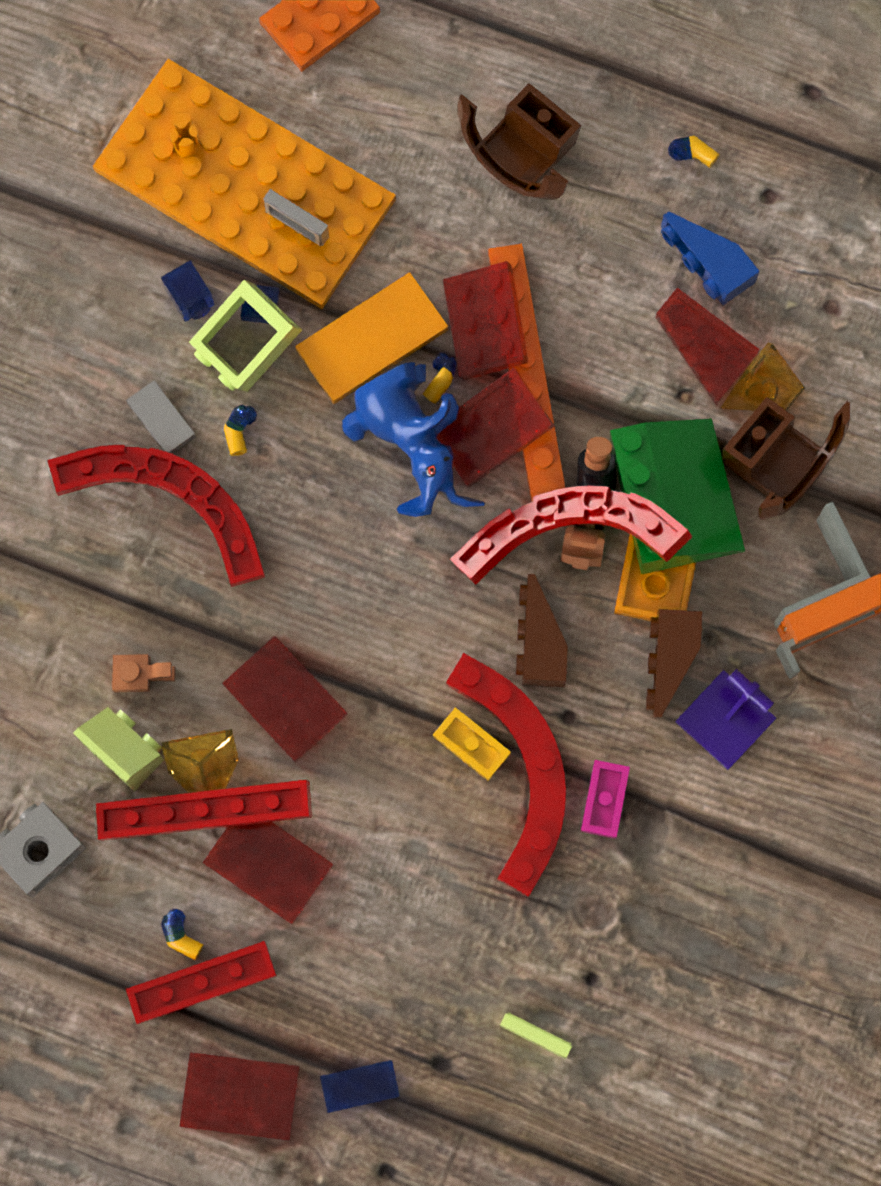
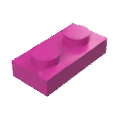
(605, 799)

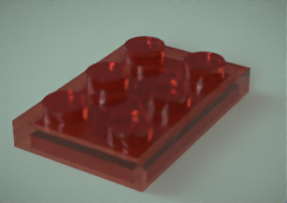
(485, 320)
(494, 427)
(284, 699)
(269, 867)
(239, 1096)

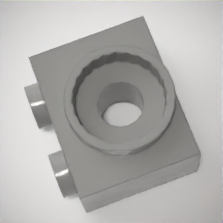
(37, 827)

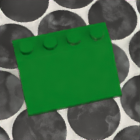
(684, 475)

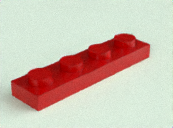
(201, 982)

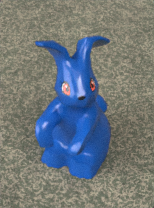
(393, 414)

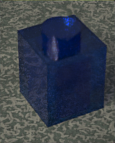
(188, 292)

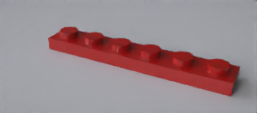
(204, 810)

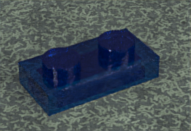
(359, 1086)

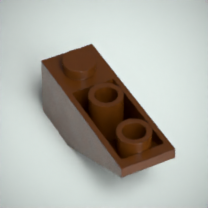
(544, 645)
(676, 647)

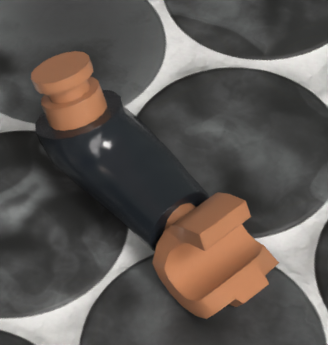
(585, 542)

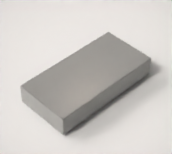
(296, 218)
(160, 418)

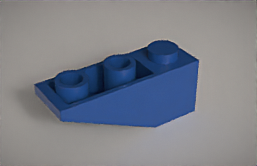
(715, 259)

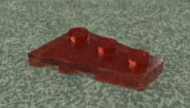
(706, 343)

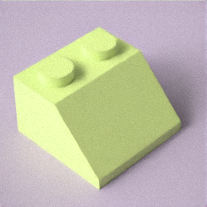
(120, 747)

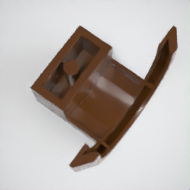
(524, 143)
(779, 457)

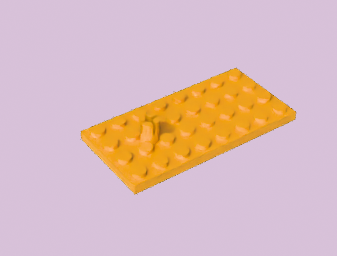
(214, 162)

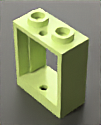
(286, 328)

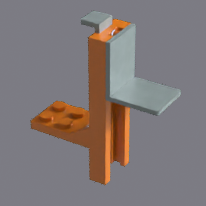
(835, 607)

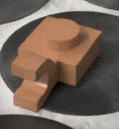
(135, 672)

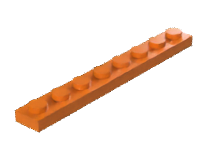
(542, 455)

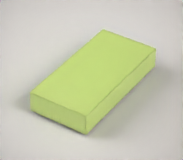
(536, 1035)

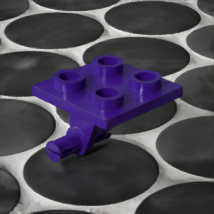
(728, 717)

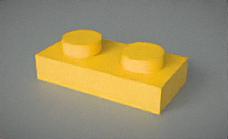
(471, 744)

